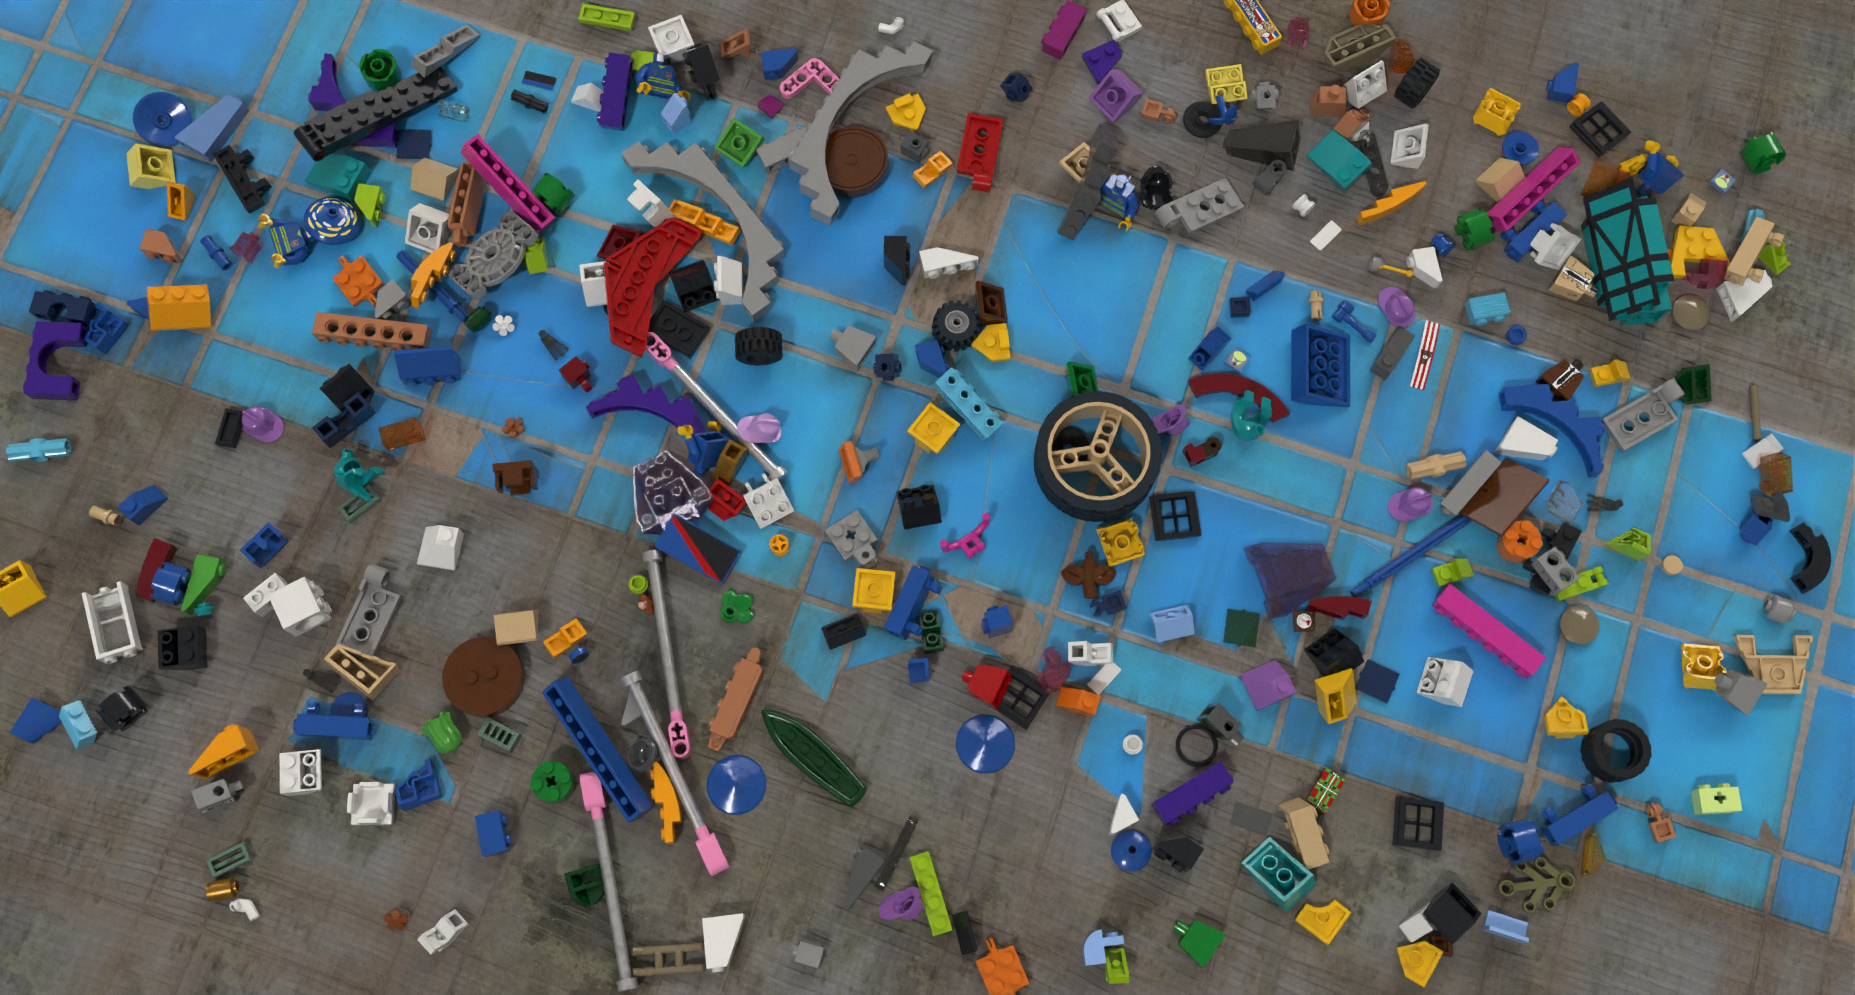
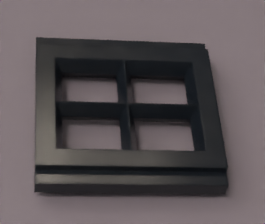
(1589, 138)
(1192, 514)
(1033, 685)
(1436, 824)

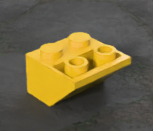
(19, 588)
(1336, 695)

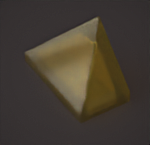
(1592, 854)

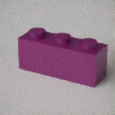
(1063, 29)

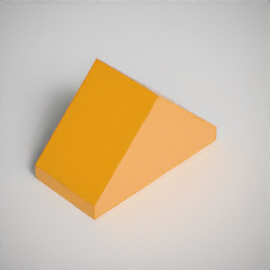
(179, 200)

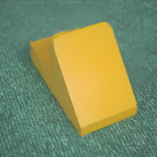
(1610, 374)

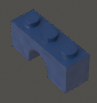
(48, 304)
(335, 429)

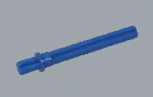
(453, 305)

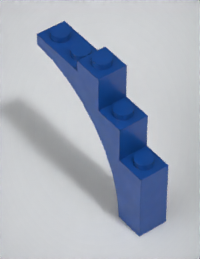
(1561, 414)

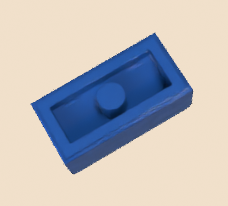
(1265, 284)

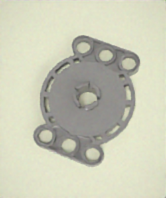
(509, 252)

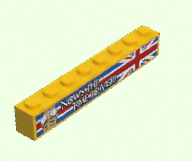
(1255, 24)

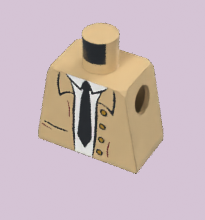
(1573, 280)

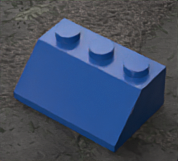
(428, 365)

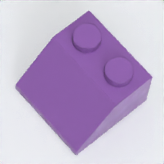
(1115, 95)

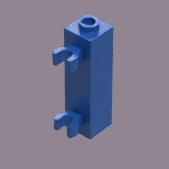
(1520, 244)
(910, 601)
(334, 726)
(1580, 818)

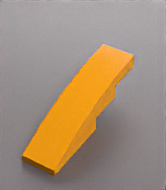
(1395, 200)
(709, 224)

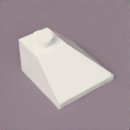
(441, 547)

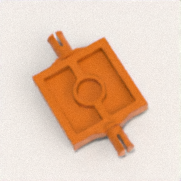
(358, 281)
(1002, 970)

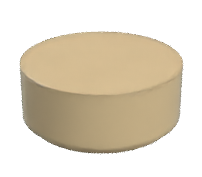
(1672, 565)

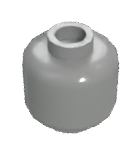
(1779, 609)

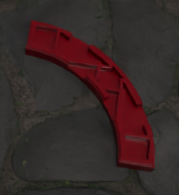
(1237, 385)

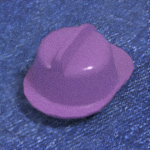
(1396, 306)
(1172, 421)
(262, 424)
(1410, 504)
(902, 904)

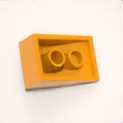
(224, 751)

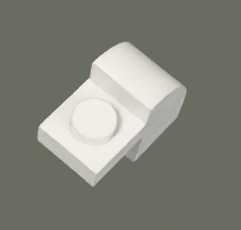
(1088, 654)
(443, 933)

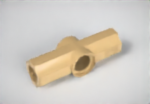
(1435, 465)

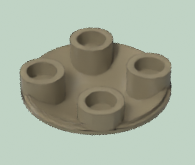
(1690, 312)
(1579, 625)

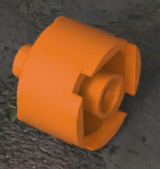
(1369, 11)
(1529, 539)

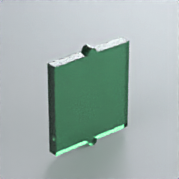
(1241, 628)

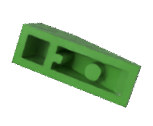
(204, 578)

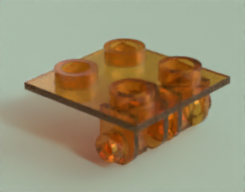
(1603, 177)

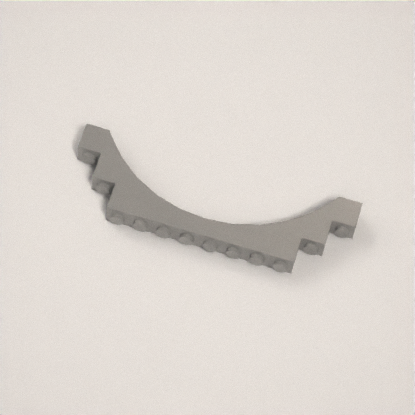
(861, 75)
(696, 168)

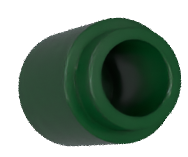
(478, 319)

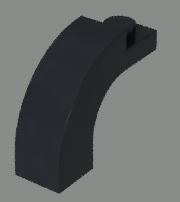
(1817, 558)

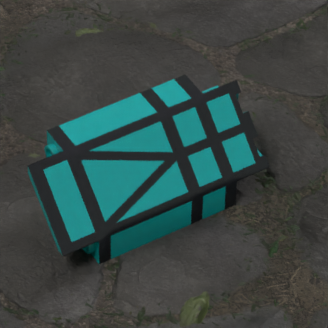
(1627, 254)

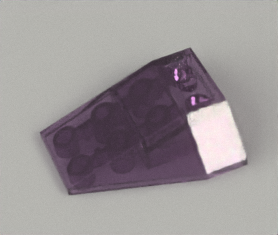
(665, 488)
(1289, 574)

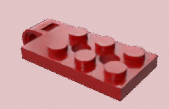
(983, 164)

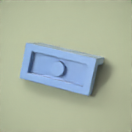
(1172, 623)
(1505, 927)

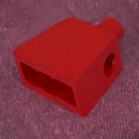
(988, 684)

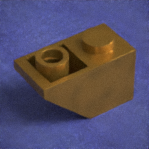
(730, 462)

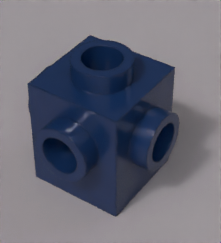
(1016, 87)
(887, 366)

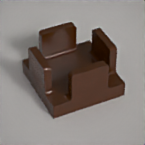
(517, 475)

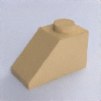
(1689, 211)

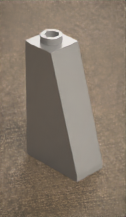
(1469, 483)

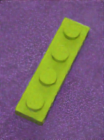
(930, 893)

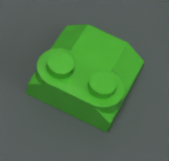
(739, 143)

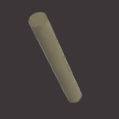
(1755, 413)

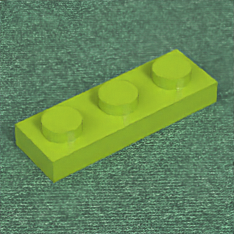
(606, 17)

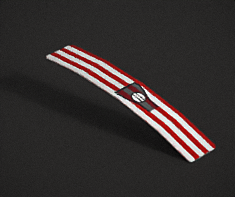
(1425, 355)

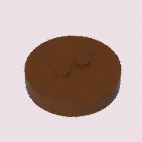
(856, 161)
(483, 677)

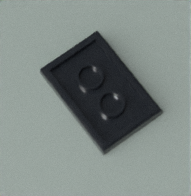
(678, 329)

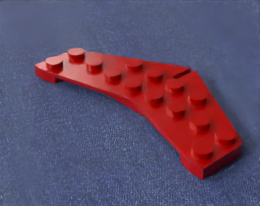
(633, 285)

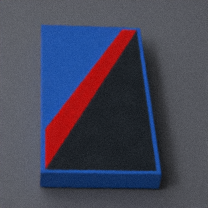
(697, 548)

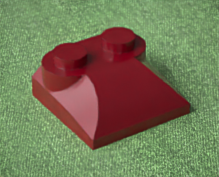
(617, 239)

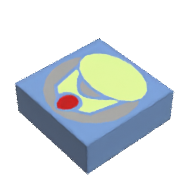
(1722, 181)
(1236, 360)

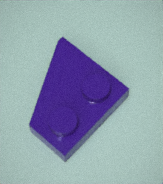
(1102, 59)

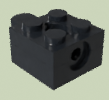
(702, 66)

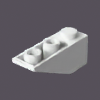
(942, 261)

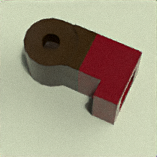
(1203, 452)

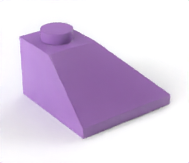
(1267, 684)

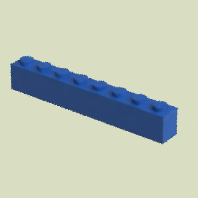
(598, 749)

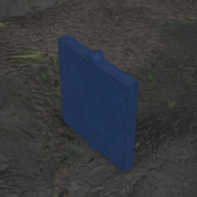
(413, 144)
(1377, 681)

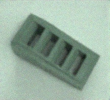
(511, 743)

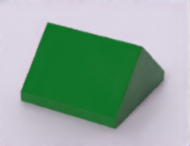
(1080, 378)

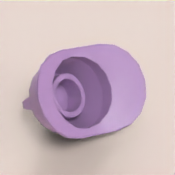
(759, 428)

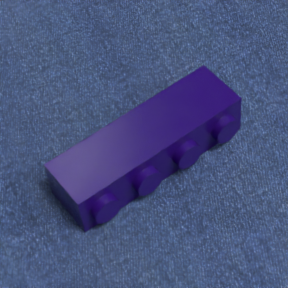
(616, 91)
(1193, 793)

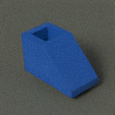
(1210, 348)
(930, 358)

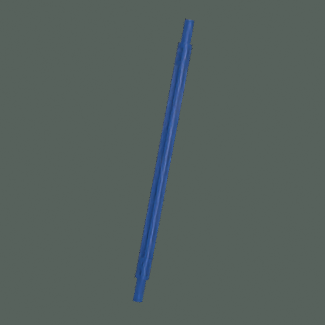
(1412, 554)

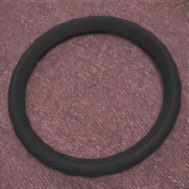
(1181, 755)

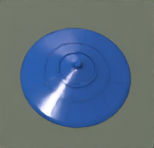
(160, 118)
(985, 743)
(736, 784)

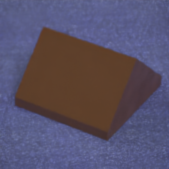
(990, 304)

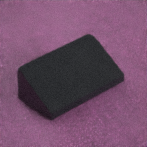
(843, 631)
(964, 933)

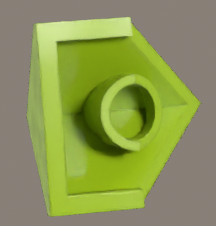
(1775, 258)
(1632, 543)

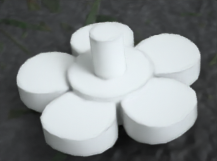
(503, 325)

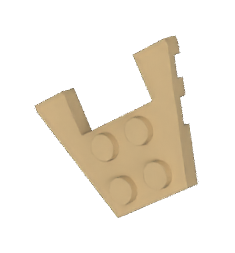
(1781, 673)

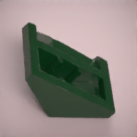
(1695, 383)
(585, 885)

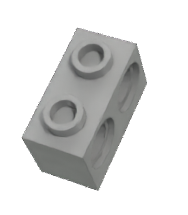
(1552, 573)

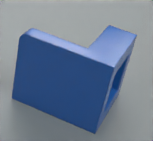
(918, 670)

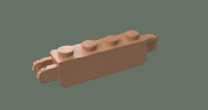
(466, 204)
(736, 701)

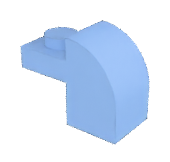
(1094, 945)

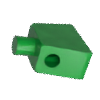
(1198, 940)

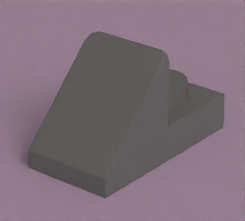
(1773, 508)

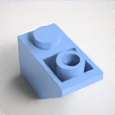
(676, 114)

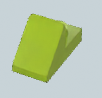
(1452, 572)
(1116, 966)

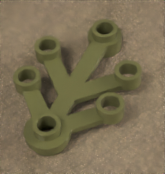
(1540, 884)

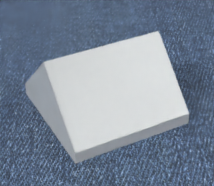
(1409, 146)

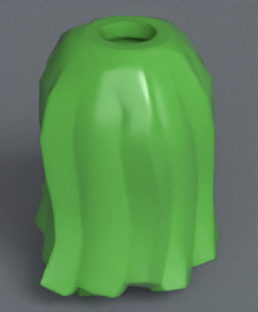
(442, 733)

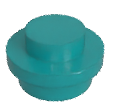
(204, 609)

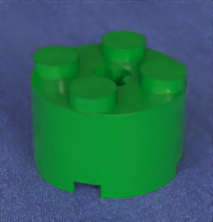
(379, 69)
(1762, 153)
(553, 193)
(1474, 229)
(553, 771)

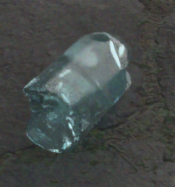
(453, 110)

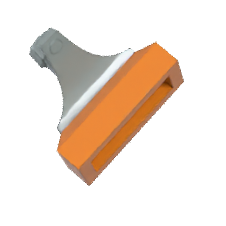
(856, 460)

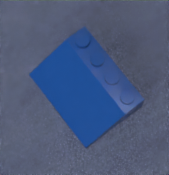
(1320, 367)

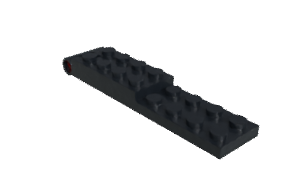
(371, 113)

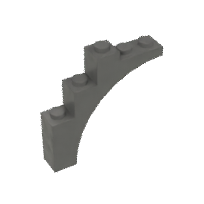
(1096, 172)

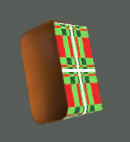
(1325, 790)

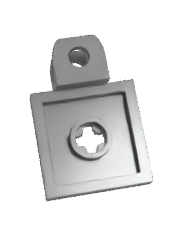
(858, 548)

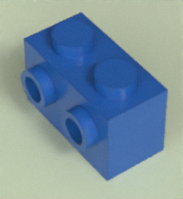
(996, 621)
(493, 833)

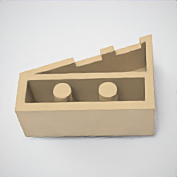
(361, 670)
(1305, 833)

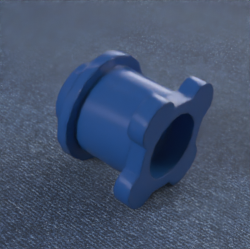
(1442, 244)

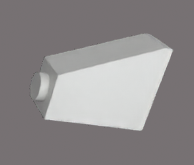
(1740, 298)
(1526, 441)
(720, 939)

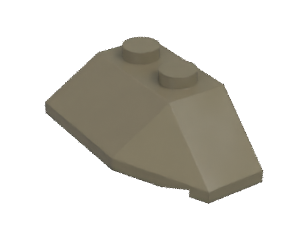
(1358, 45)

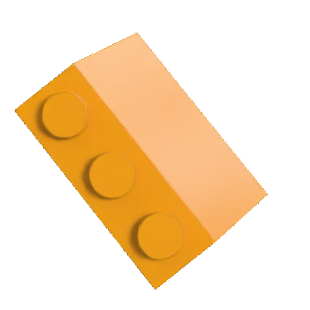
(178, 307)

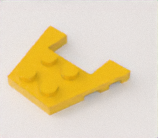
(1691, 245)

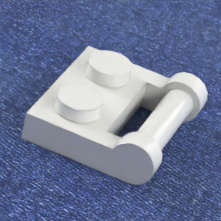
(1124, 19)

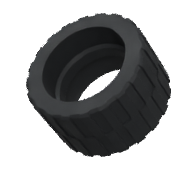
(1635, 738)

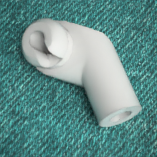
(893, 28)
(244, 905)

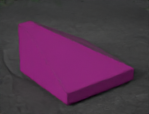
(770, 106)

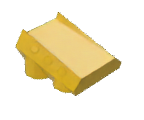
(1496, 112)
(1120, 541)
(1701, 666)

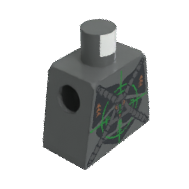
(1214, 719)

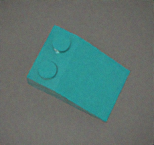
(1339, 161)
(339, 175)
(1279, 874)

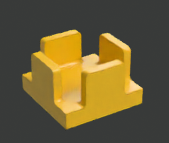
(933, 429)
(873, 590)

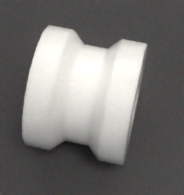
(1303, 205)

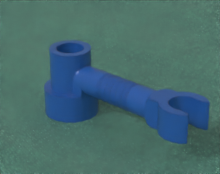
(1343, 313)

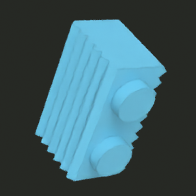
(1487, 308)
(78, 724)

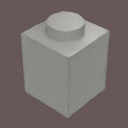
(808, 954)

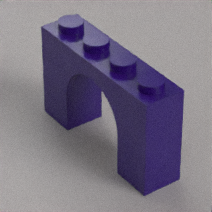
(47, 339)

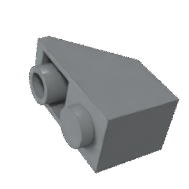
(390, 301)

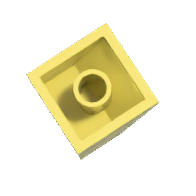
(150, 166)

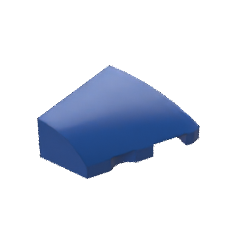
(105, 329)
(36, 721)
(419, 788)

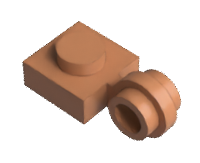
(1153, 110)
(1660, 828)

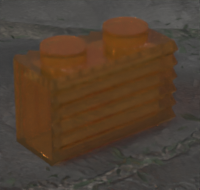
(402, 434)
(1775, 474)

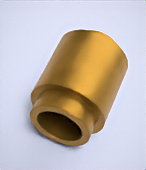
(222, 889)

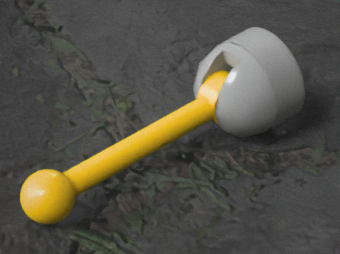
(1377, 264)

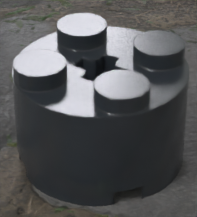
(121, 709)

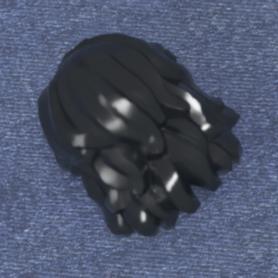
(1155, 188)

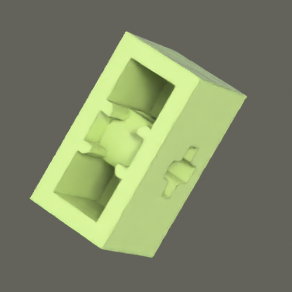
(1727, 801)

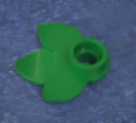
(738, 605)

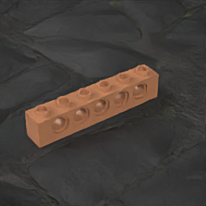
(326, 322)

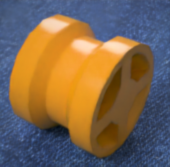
(1578, 105)
(777, 542)

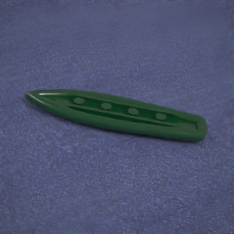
(814, 757)

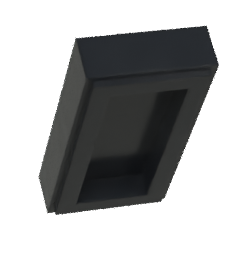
(229, 428)

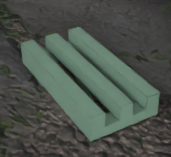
(363, 509)
(245, 852)

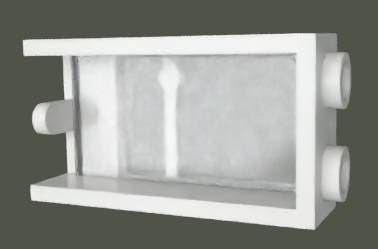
(112, 623)

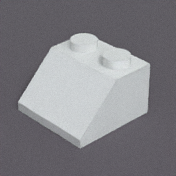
(427, 228)

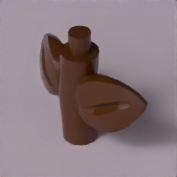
(1089, 575)

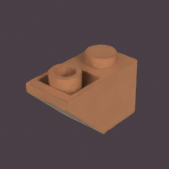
(1352, 123)
(160, 246)

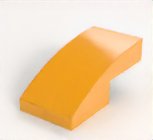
(932, 170)
(565, 638)

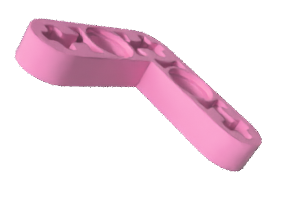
(811, 75)

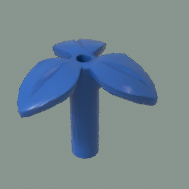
(1227, 116)

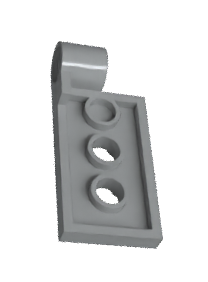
(1189, 211)
(1653, 406)
(371, 598)

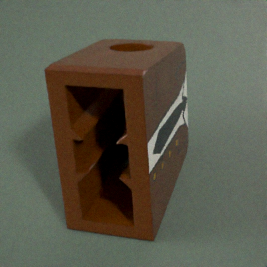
(1563, 379)

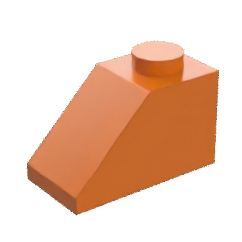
(1078, 701)

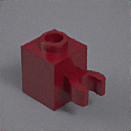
(576, 373)

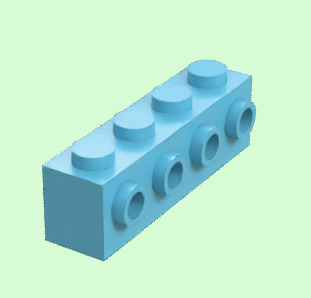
(967, 403)

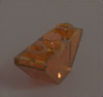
(1401, 57)

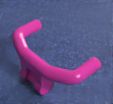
(971, 537)

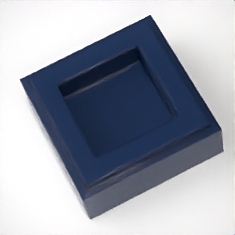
(1239, 307)

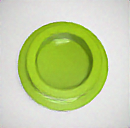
(638, 584)

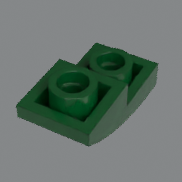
(931, 632)

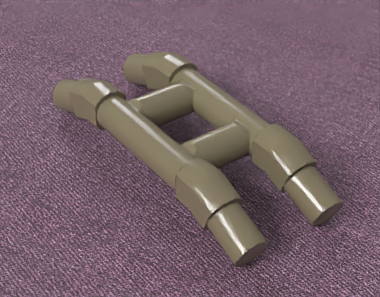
(658, 952)

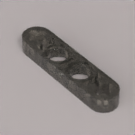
(1376, 163)
(896, 854)

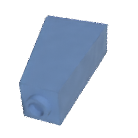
(213, 127)

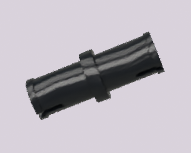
(529, 101)

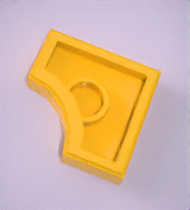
(1323, 921)

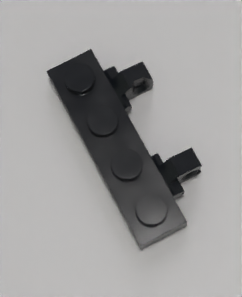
(233, 167)
(1561, 539)

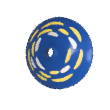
(332, 228)

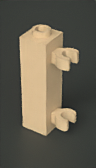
(1750, 250)

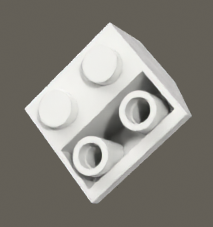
(1366, 85)
(728, 281)
(593, 283)
(1445, 681)
(300, 772)

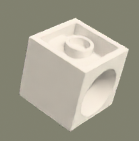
(300, 606)

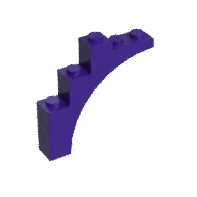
(328, 96)
(653, 401)

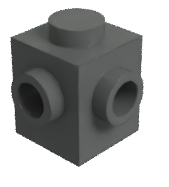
(915, 146)

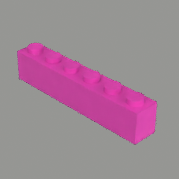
(507, 184)
(1533, 188)
(1488, 631)

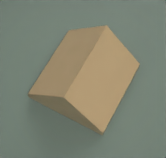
(1076, 161)
(432, 178)
(1500, 178)
(516, 627)

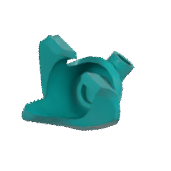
(1245, 427)
(352, 477)

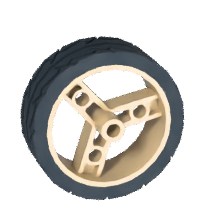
(1112, 411)

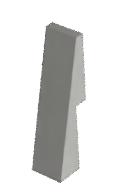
(449, 46)

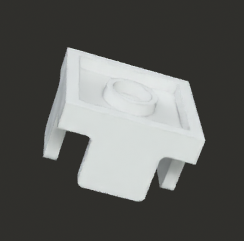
(671, 38)
(642, 197)
(1553, 249)
(372, 803)

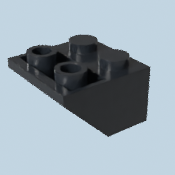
(897, 257)
(693, 286)
(344, 386)
(919, 506)
(182, 648)
(1334, 653)
(1180, 852)
(1451, 913)

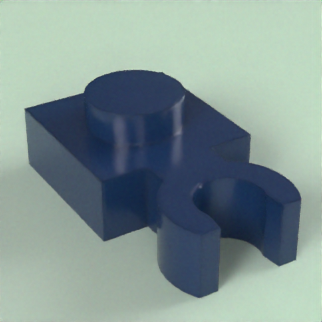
(1111, 603)

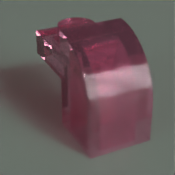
(1710, 273)
(1057, 672)

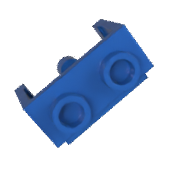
(264, 545)

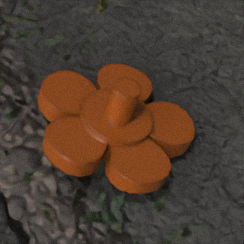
(513, 427)
(646, 603)
(395, 920)

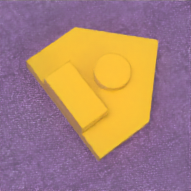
(907, 112)
(1634, 164)
(993, 343)
(1565, 721)
(1419, 961)

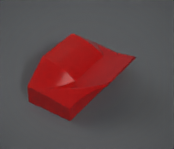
(725, 501)

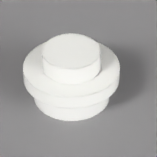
(1132, 744)

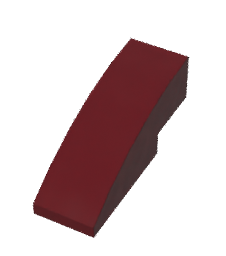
(157, 554)
(1341, 606)

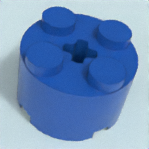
(170, 583)
(1520, 841)

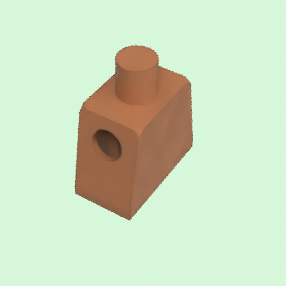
(1328, 101)

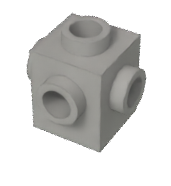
(1270, 98)

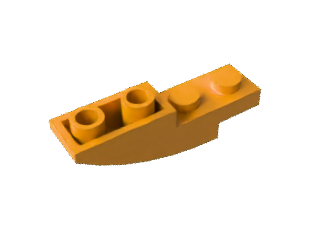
(429, 271)
(666, 794)

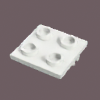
(767, 502)

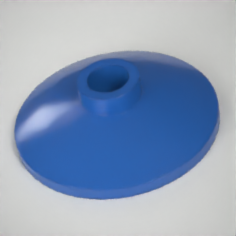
(1525, 143)
(1120, 851)

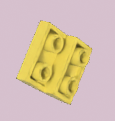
(1226, 82)

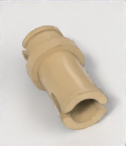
(1316, 305)
(107, 516)

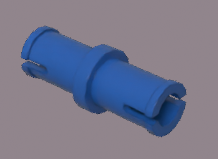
(216, 252)

